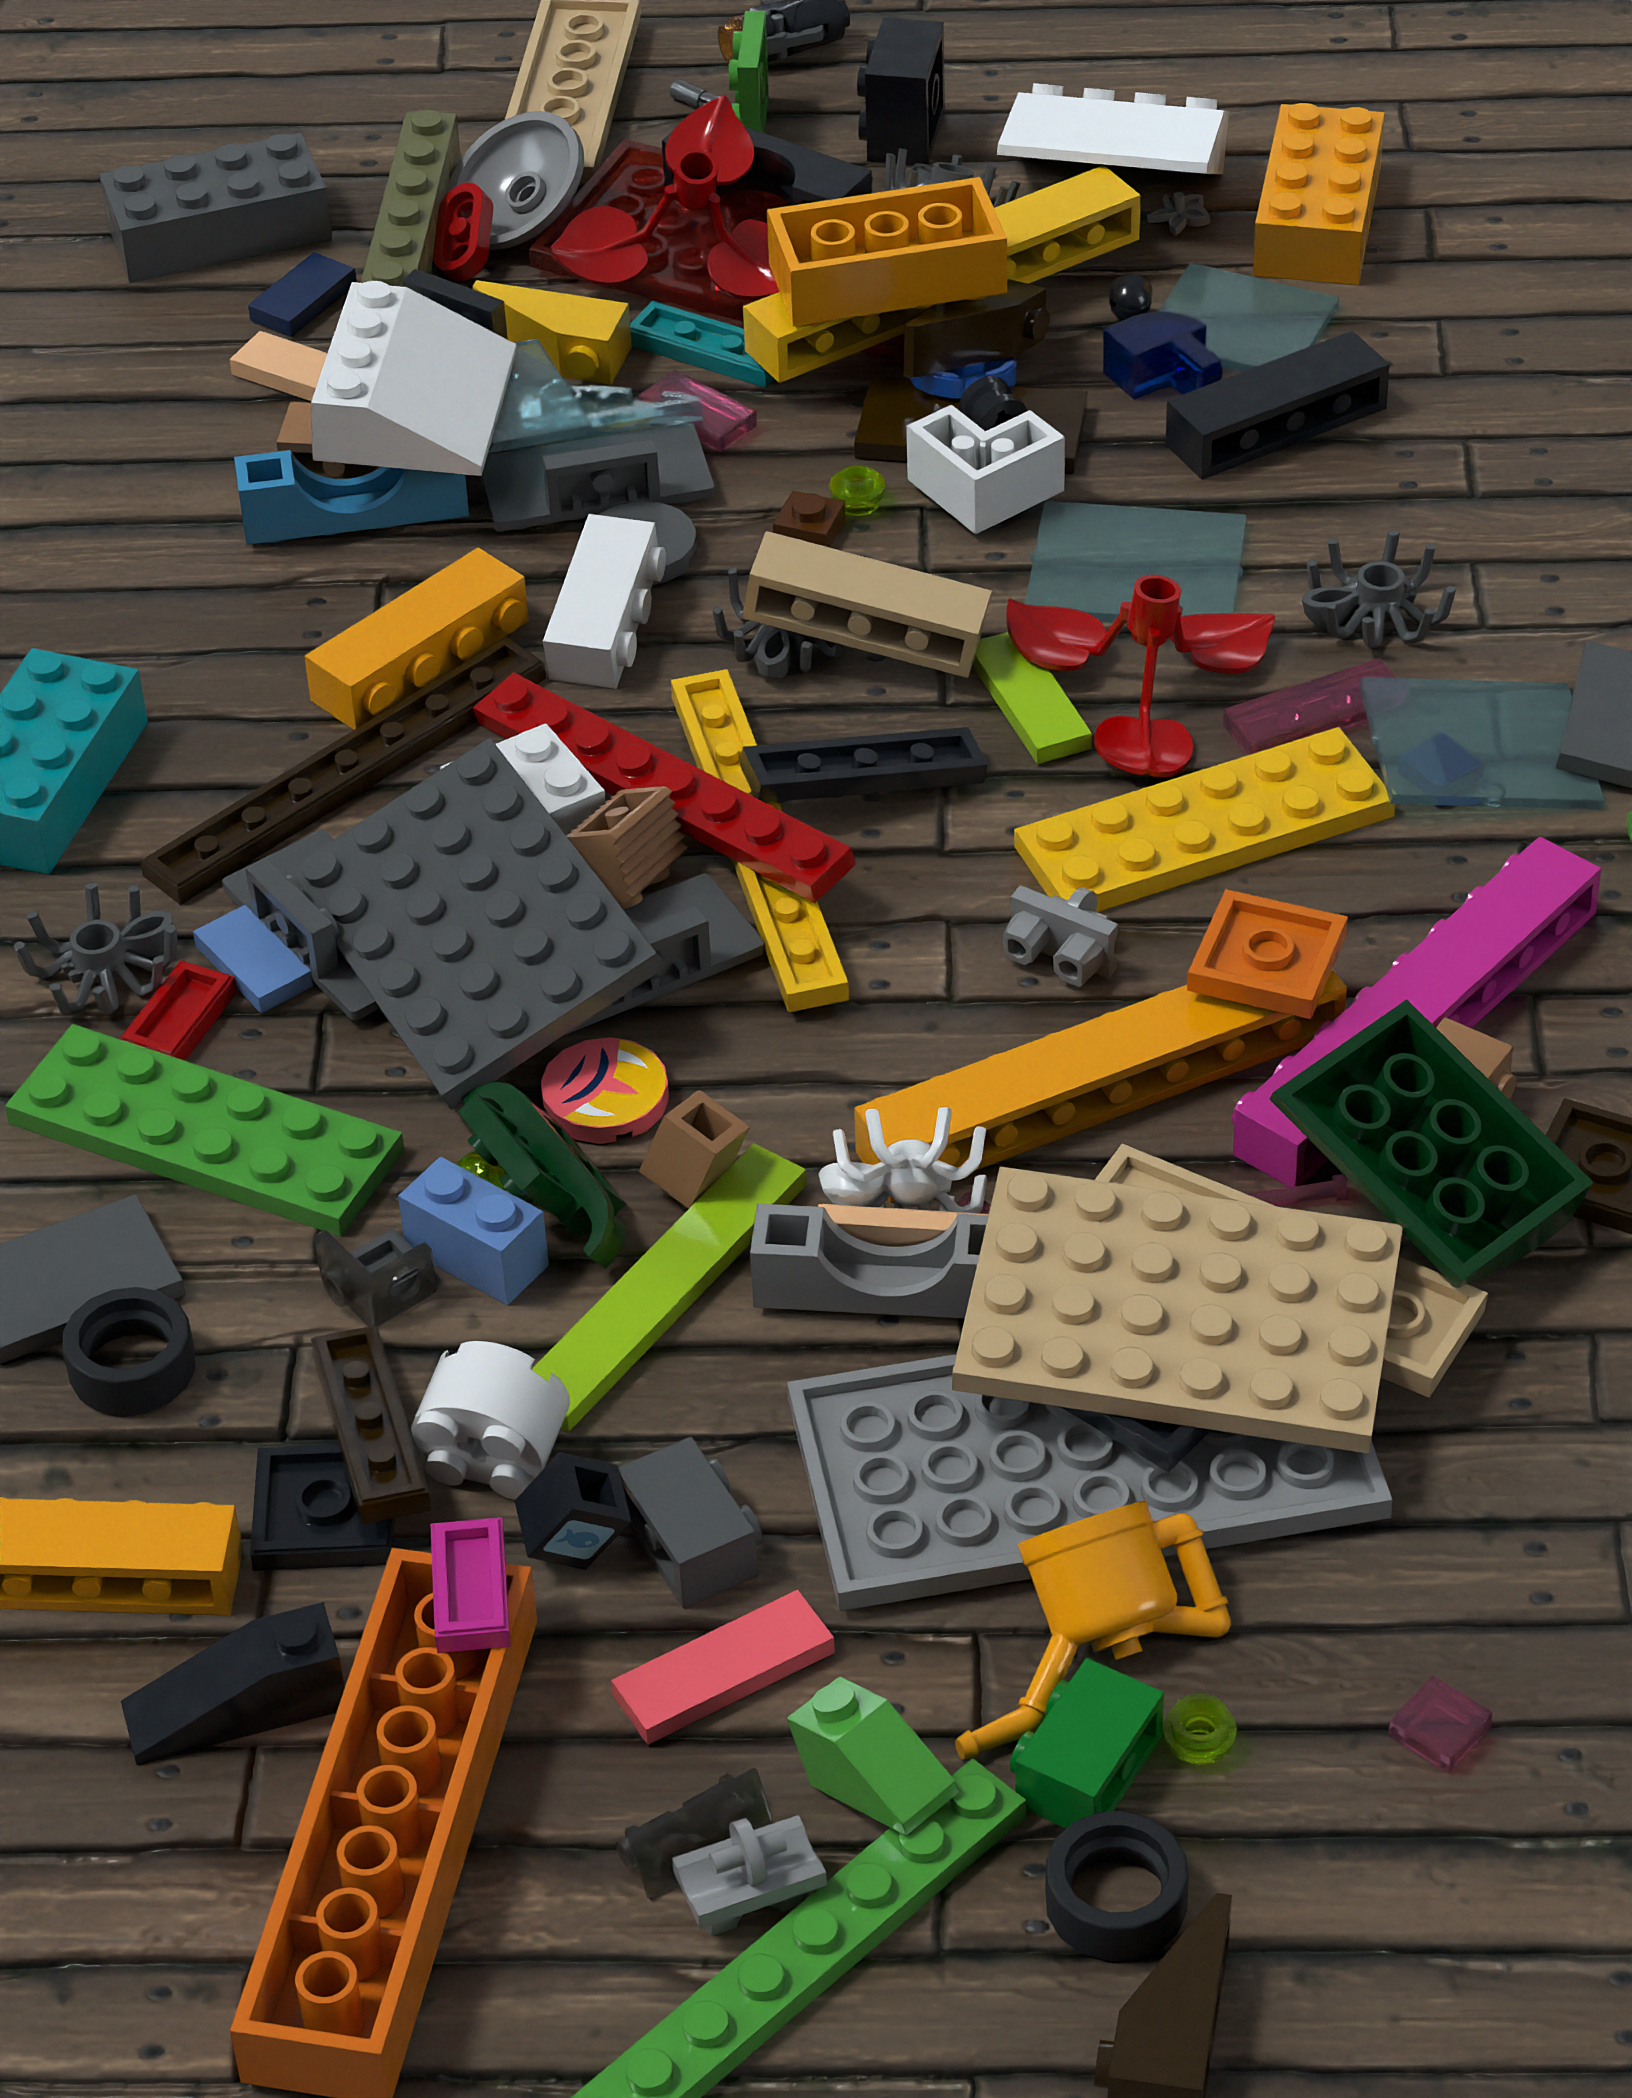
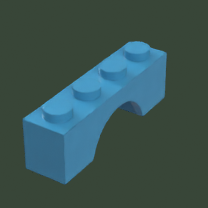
(290, 502)

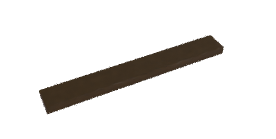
(334, 774)

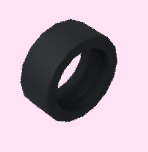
(132, 1388)
(1111, 1838)

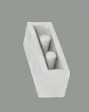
(603, 601)

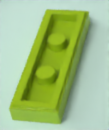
(1031, 701)

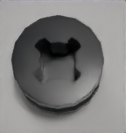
(990, 403)

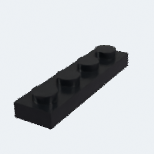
(863, 765)

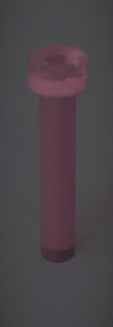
(1335, 1188)

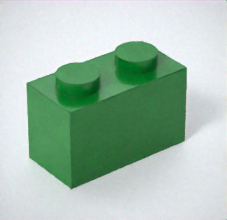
(1088, 1744)

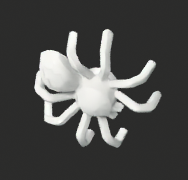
(906, 1170)

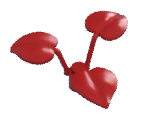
(701, 153)
(1216, 642)

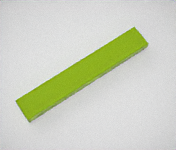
(667, 1279)

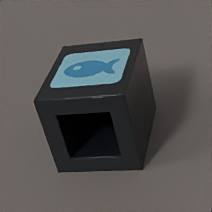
(572, 1511)

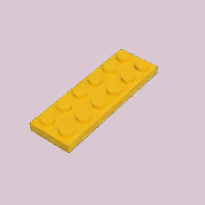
(1206, 821)

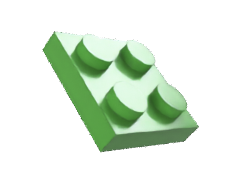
(750, 72)

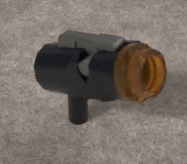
(792, 26)

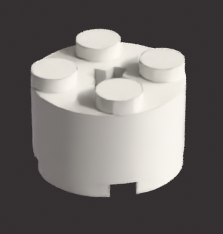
(489, 1418)

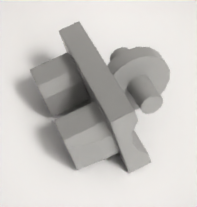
(1064, 929)
(748, 1873)

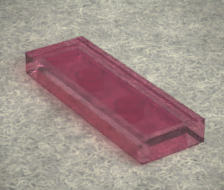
(1302, 709)

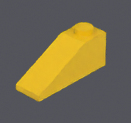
(579, 333)

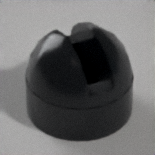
(1130, 296)

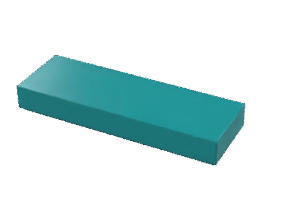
(696, 342)

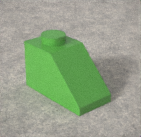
(869, 1756)

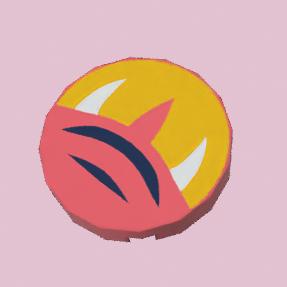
(605, 1089)

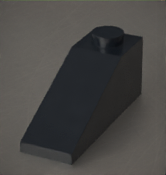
(243, 1685)

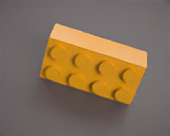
(1318, 194)
(887, 251)

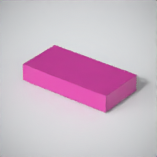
(470, 1585)

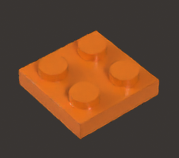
(1267, 954)

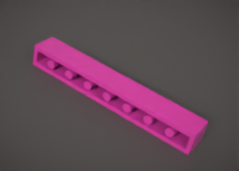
(1451, 974)

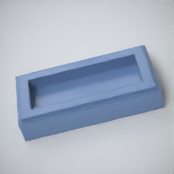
(261, 963)

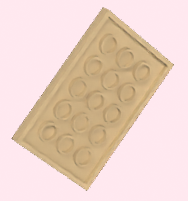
(1180, 1309)

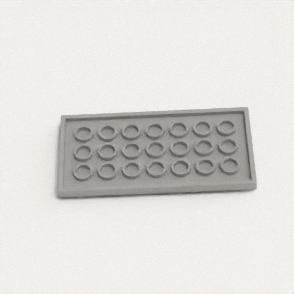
(941, 1484)

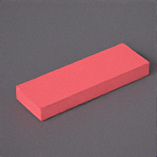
(722, 1666)

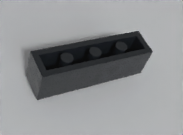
(1277, 404)

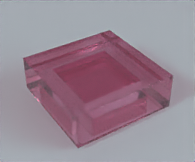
(1440, 1724)

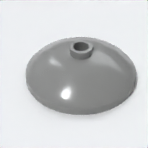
(527, 170)

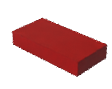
(182, 1010)

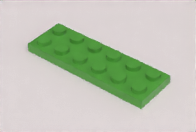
(206, 1129)

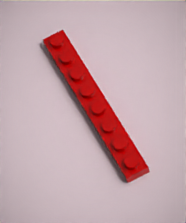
(705, 805)

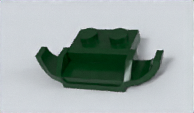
(545, 1166)

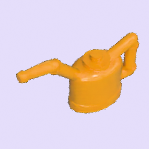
(1107, 1588)

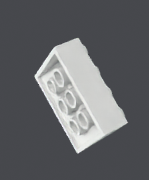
(1116, 131)
(408, 385)

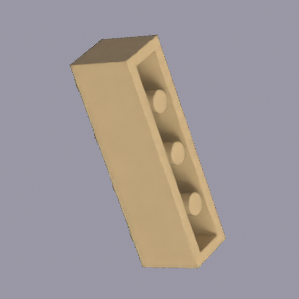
(866, 604)

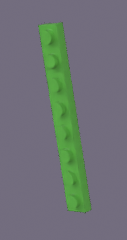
(812, 1946)

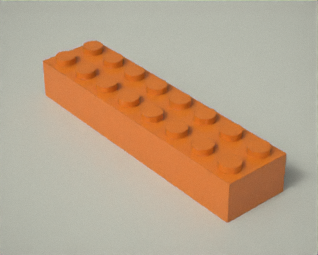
(379, 1846)

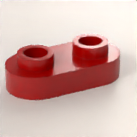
(463, 232)

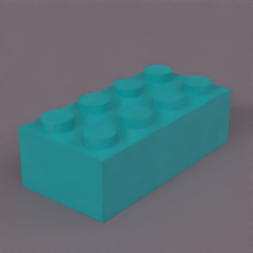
(60, 745)

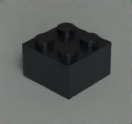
(902, 90)

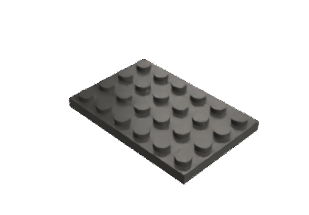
(475, 922)

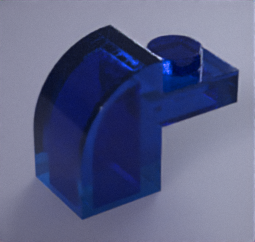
(1159, 352)

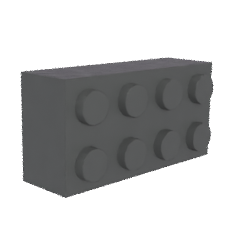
(215, 206)

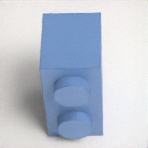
(475, 1230)

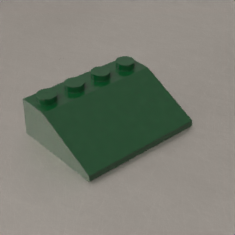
(1435, 1145)

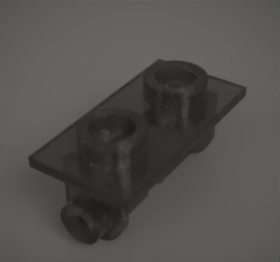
(694, 1826)

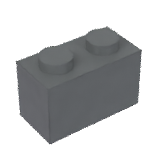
(690, 1521)

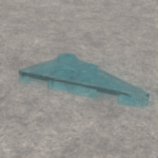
(615, 411)

